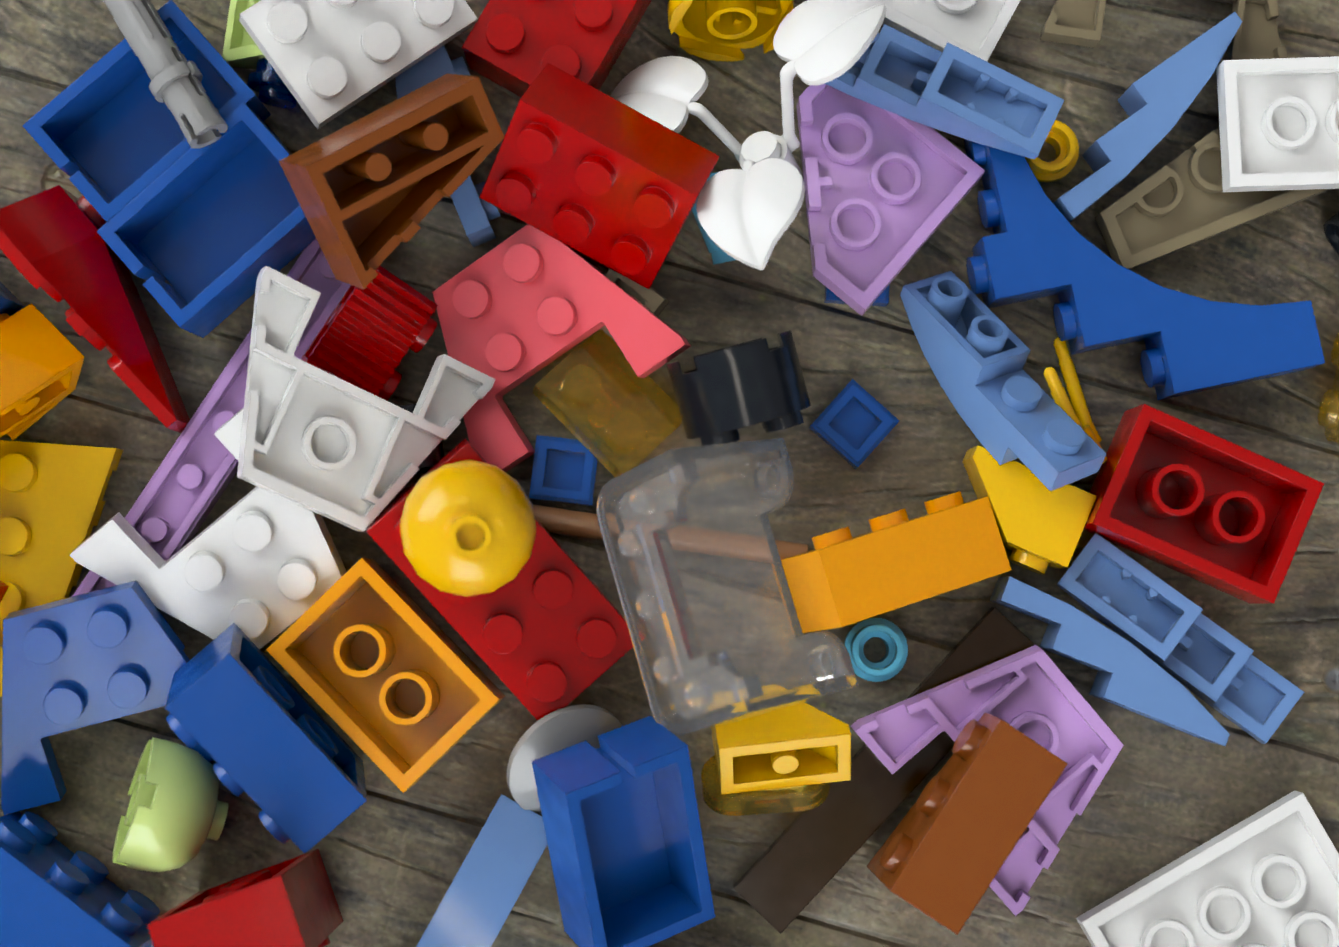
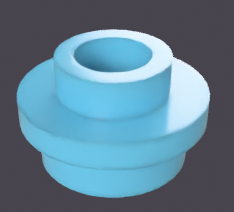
(895, 644)

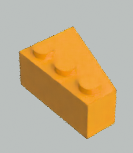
(35, 369)
(895, 562)

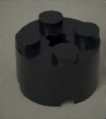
(740, 389)

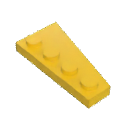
(47, 510)

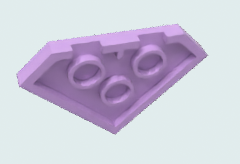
(872, 190)

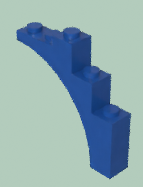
(1187, 339)

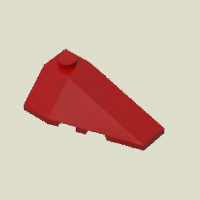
(58, 248)

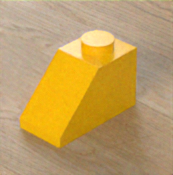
(1032, 521)
(782, 750)

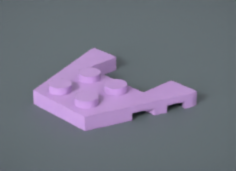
(1038, 702)

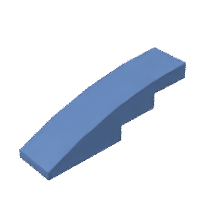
(952, 93)
(1153, 110)
(1180, 638)
(1124, 672)
(488, 879)

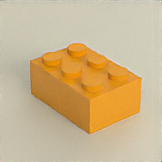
(385, 673)

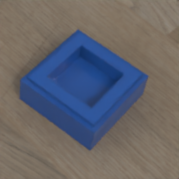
(854, 424)
(563, 471)

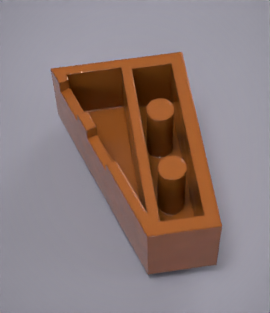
(389, 169)
(967, 821)

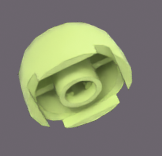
(169, 809)

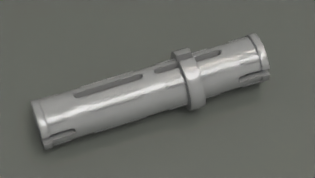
(171, 75)

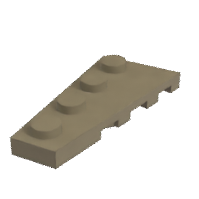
(1184, 207)

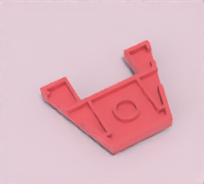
(525, 310)

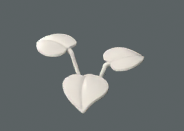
(754, 206)

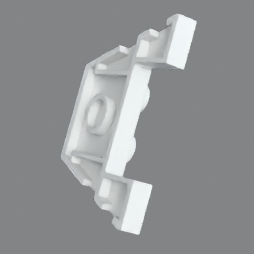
(325, 437)
(248, 568)

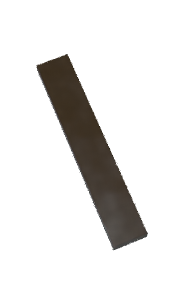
(830, 834)

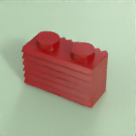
(373, 333)

